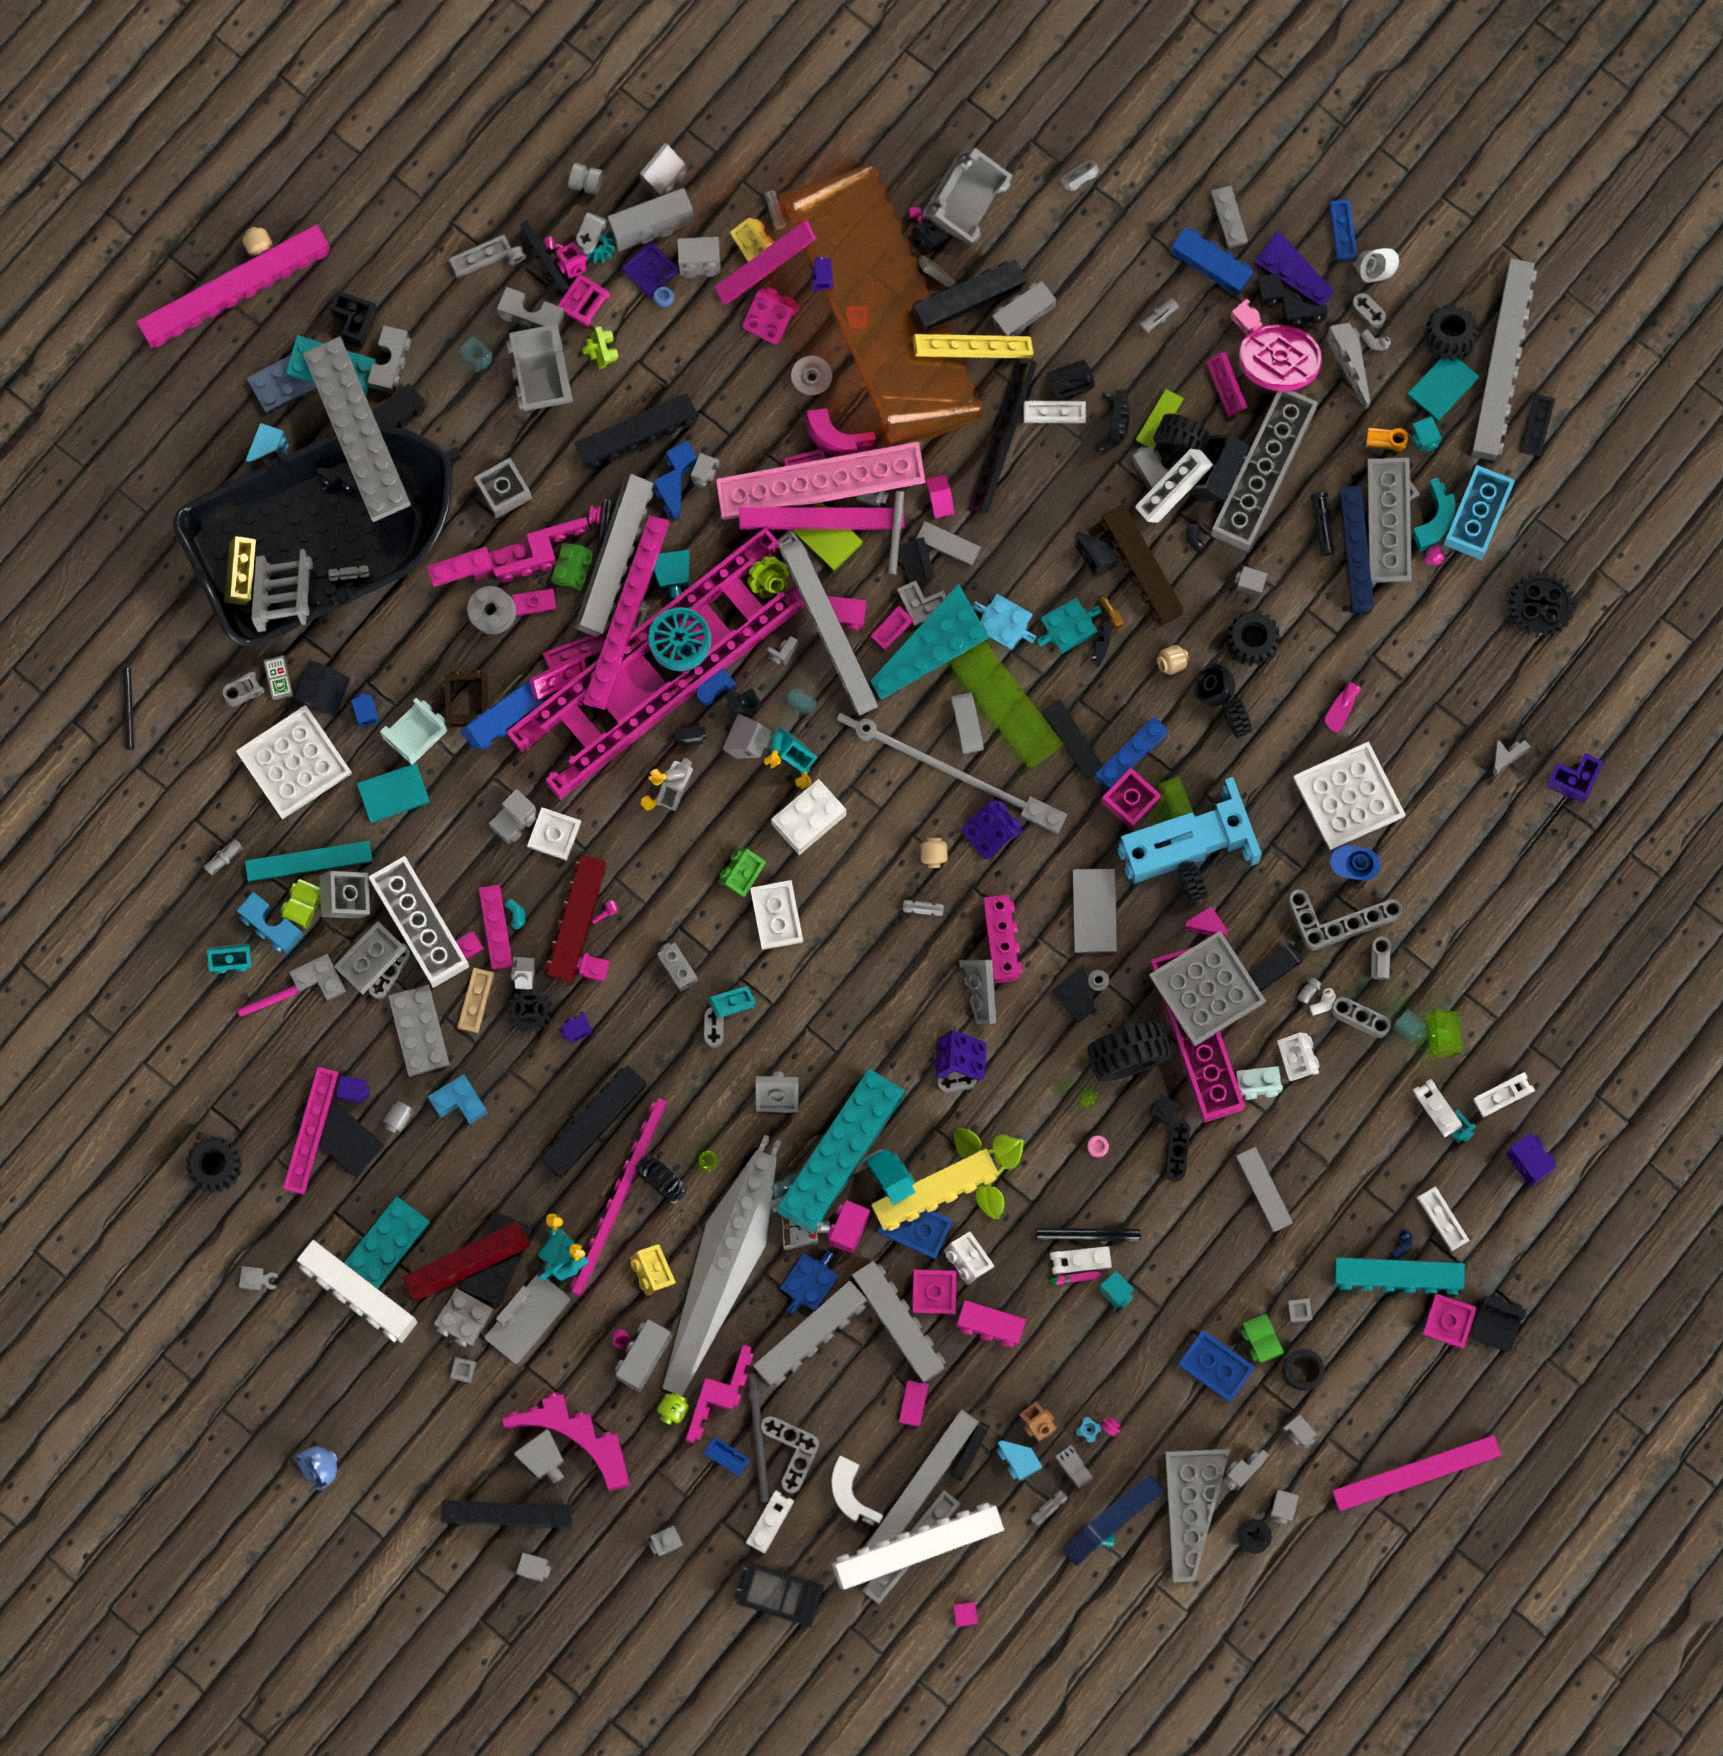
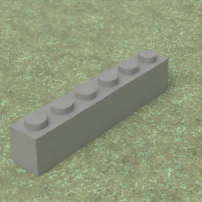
(898, 1322)
(810, 1333)

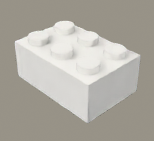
(808, 817)

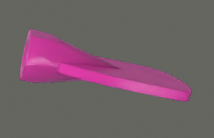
(1342, 707)

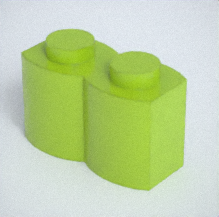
(302, 904)

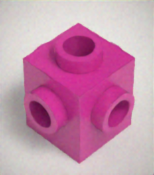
(571, 260)

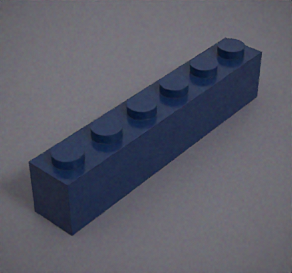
(1356, 549)

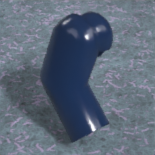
(1405, 1244)

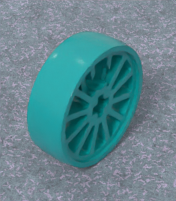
(684, 663)

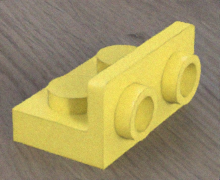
(751, 238)
(652, 1269)

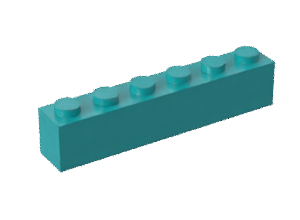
(1399, 1275)

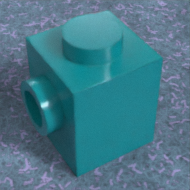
(1425, 434)

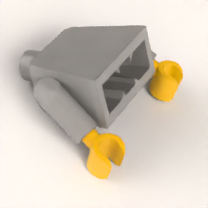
(673, 786)

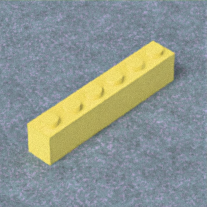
(938, 1188)

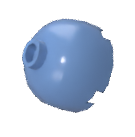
(318, 1465)

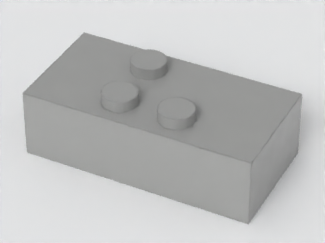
(651, 220)

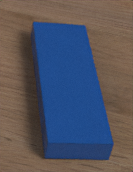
(1343, 230)

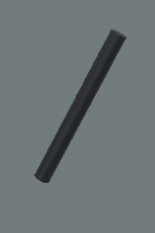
(128, 709)

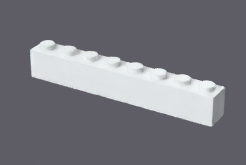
(917, 1546)

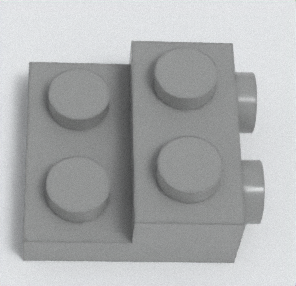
(463, 1318)
(1240, 1472)

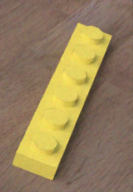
(972, 346)

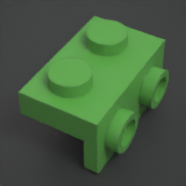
(572, 566)

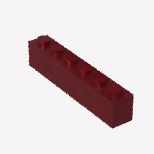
(577, 919)
(466, 1261)

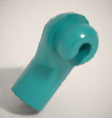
(518, 914)

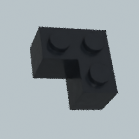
(358, 316)

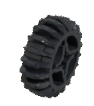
(661, 1178)

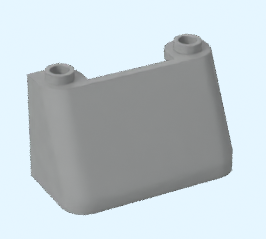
(966, 194)

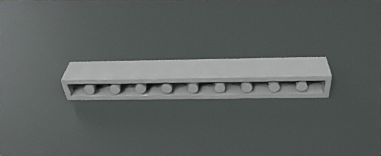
(1503, 360)

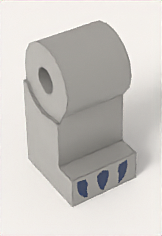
(1074, 1467)

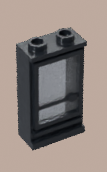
(779, 1594)

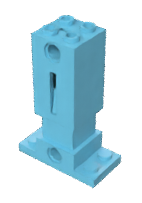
(1190, 838)

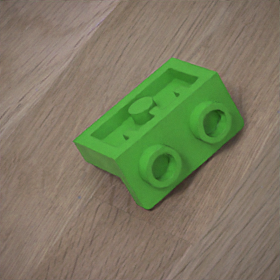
(741, 871)

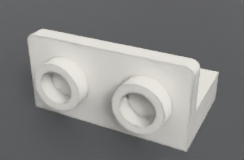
(1298, 1056)
(968, 1258)

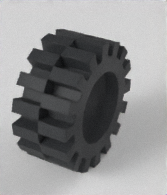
(1237, 717)
(1192, 882)

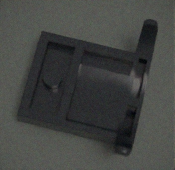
(1120, 420)

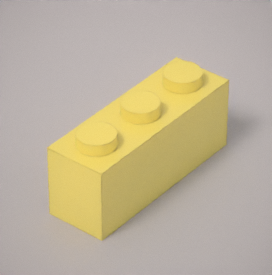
(240, 571)

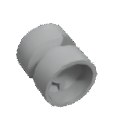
(586, 179)

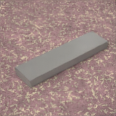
(1264, 1189)

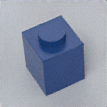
(365, 710)

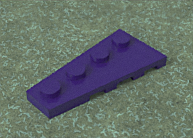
(1293, 270)

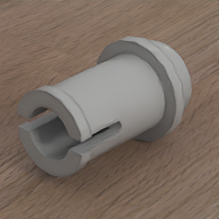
(1309, 990)

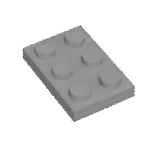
(370, 957)

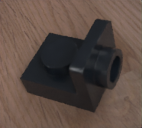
(743, 703)

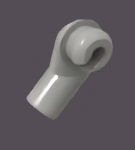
(1375, 343)

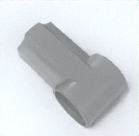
(1380, 960)

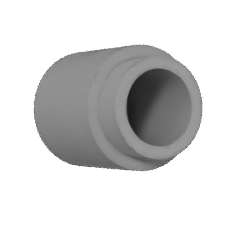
(397, 1117)

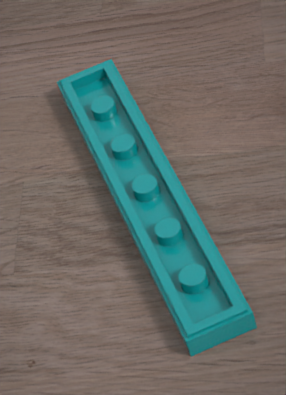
(308, 861)

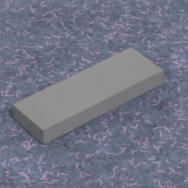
(479, 256)
(949, 544)

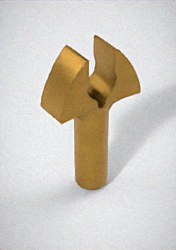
(1114, 615)

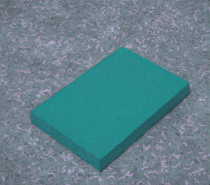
(1443, 387)
(393, 793)

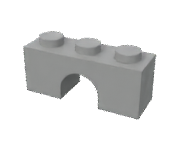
(512, 308)
(385, 377)

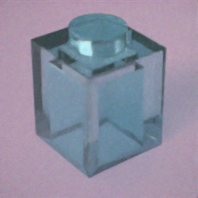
(1410, 1027)

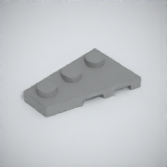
(980, 980)

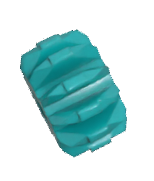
(603, 250)

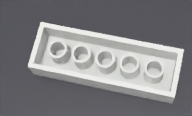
(419, 921)
(357, 1291)

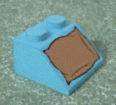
(266, 444)

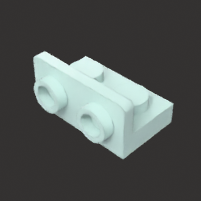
(1259, 1082)

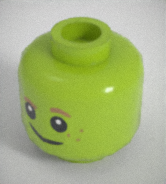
(672, 1408)

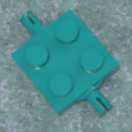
(1069, 625)

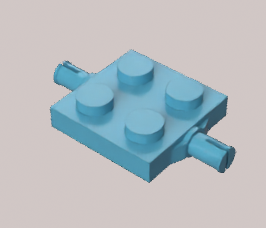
(1005, 621)

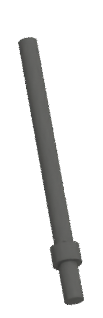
(754, 1396)

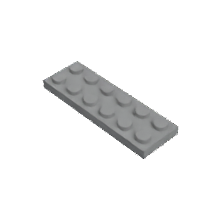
(1389, 519)

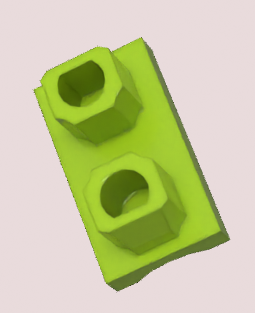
(598, 350)

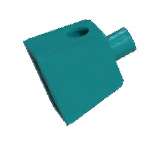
(673, 572)

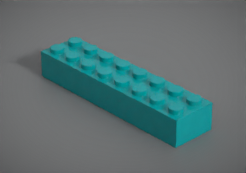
(841, 1151)

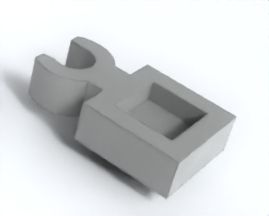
(253, 1279)

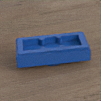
(727, 1456)

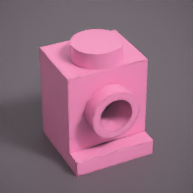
(1246, 318)

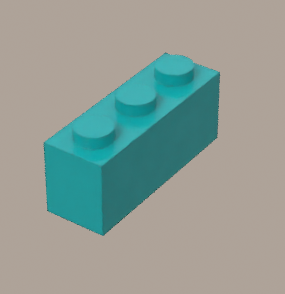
(891, 1175)

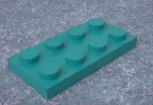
(299, 369)
(387, 1242)

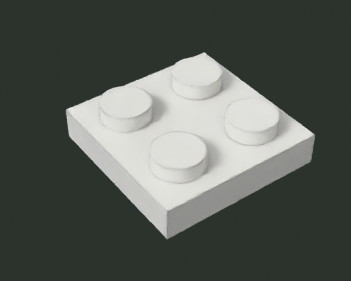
(554, 834)

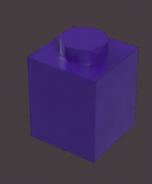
(353, 1090)

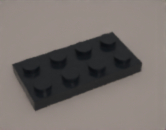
(494, 1280)

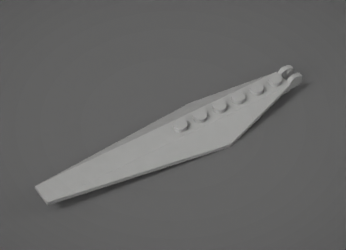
(726, 1258)

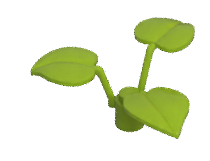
(1006, 1153)

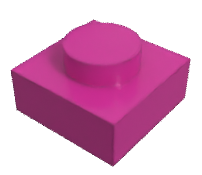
(469, 945)

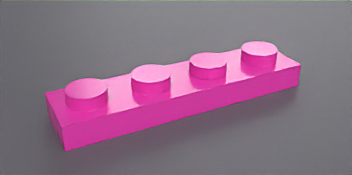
(496, 927)

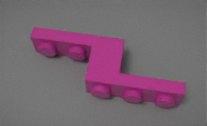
(541, 550)
(478, 563)
(720, 1394)

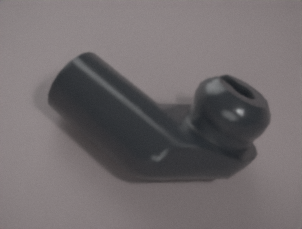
(1192, 534)

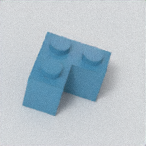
(458, 1094)

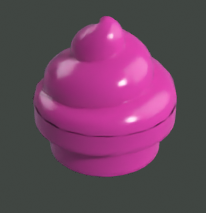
(1434, 555)

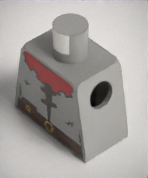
(798, 1237)

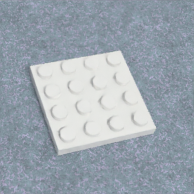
(294, 762)
(1349, 796)

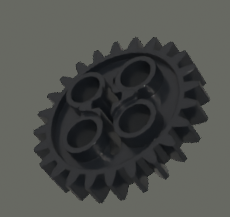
(1539, 622)

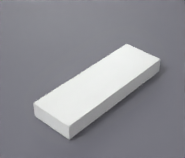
(1055, 412)
(1443, 1219)

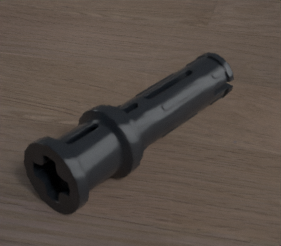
(1318, 514)

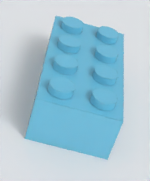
(1479, 512)

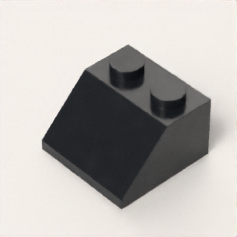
(322, 688)

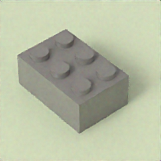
(643, 1355)

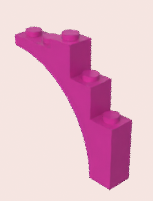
(580, 1428)

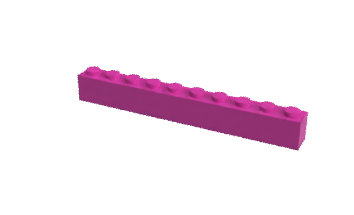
(234, 286)

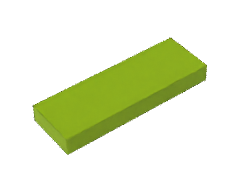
(1168, 404)

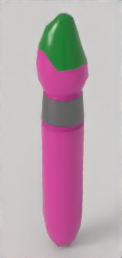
(1060, 1279)

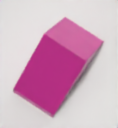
(940, 496)
(1206, 923)

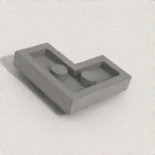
(915, 603)
(322, 972)

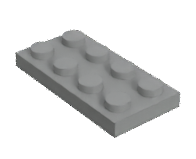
(419, 1030)

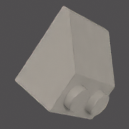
(662, 172)

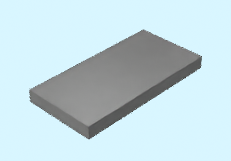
(1094, 911)

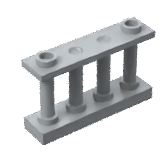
(263, 585)

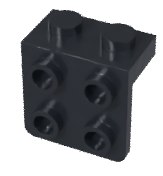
(1497, 1323)

